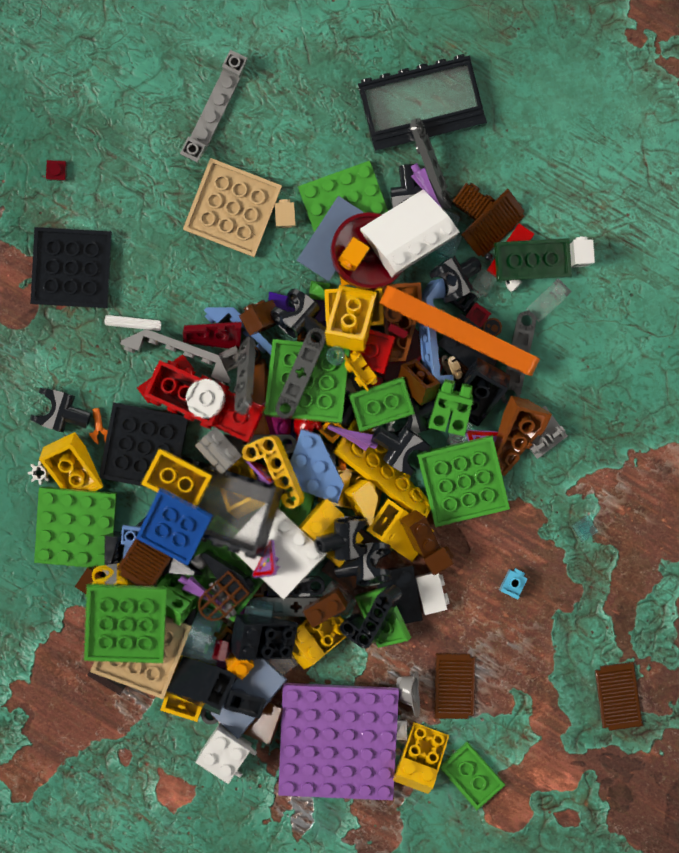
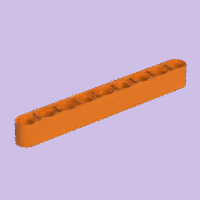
(459, 330)

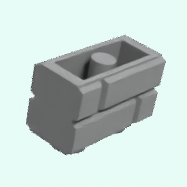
(218, 450)

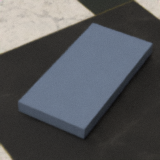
(317, 253)
(262, 682)

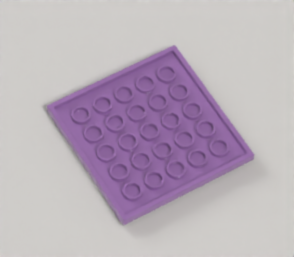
(338, 741)

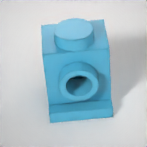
(506, 586)

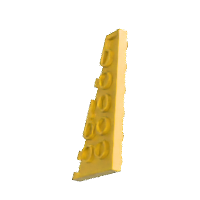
(381, 474)

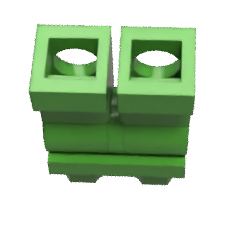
(452, 402)
(178, 601)

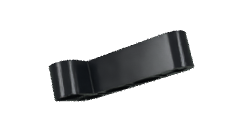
(367, 630)

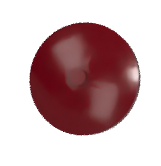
(370, 272)

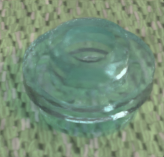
(335, 355)

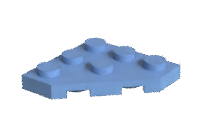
(315, 467)

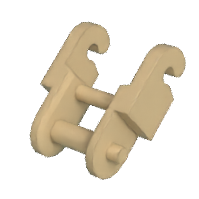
(450, 367)

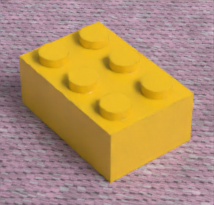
(177, 477)

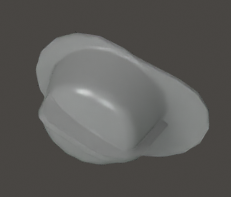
(409, 691)

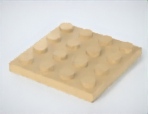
(232, 207)
(149, 677)

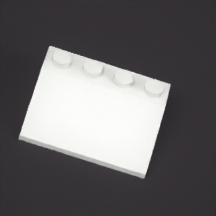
(409, 232)
(295, 555)

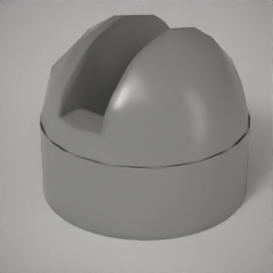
(198, 561)

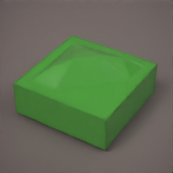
(317, 290)

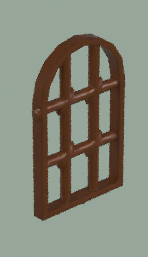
(229, 596)

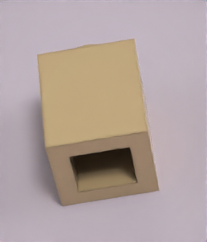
(285, 214)

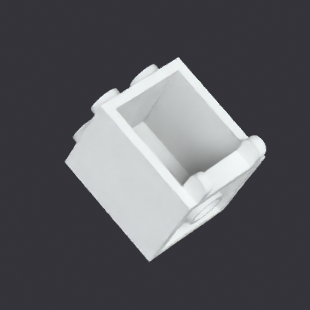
(224, 754)

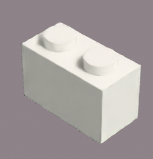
(582, 252)
(431, 593)

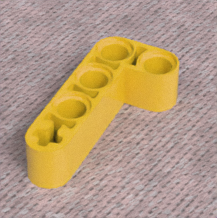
(277, 473)

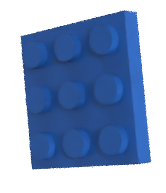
(174, 526)

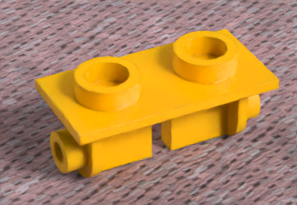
(363, 376)

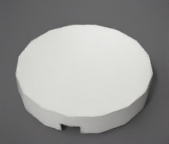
(205, 398)

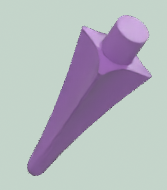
(423, 181)
(362, 440)
(193, 586)

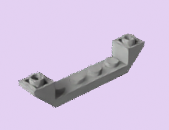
(215, 107)
(136, 342)

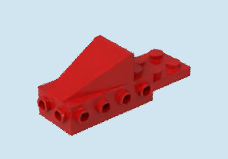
(170, 387)

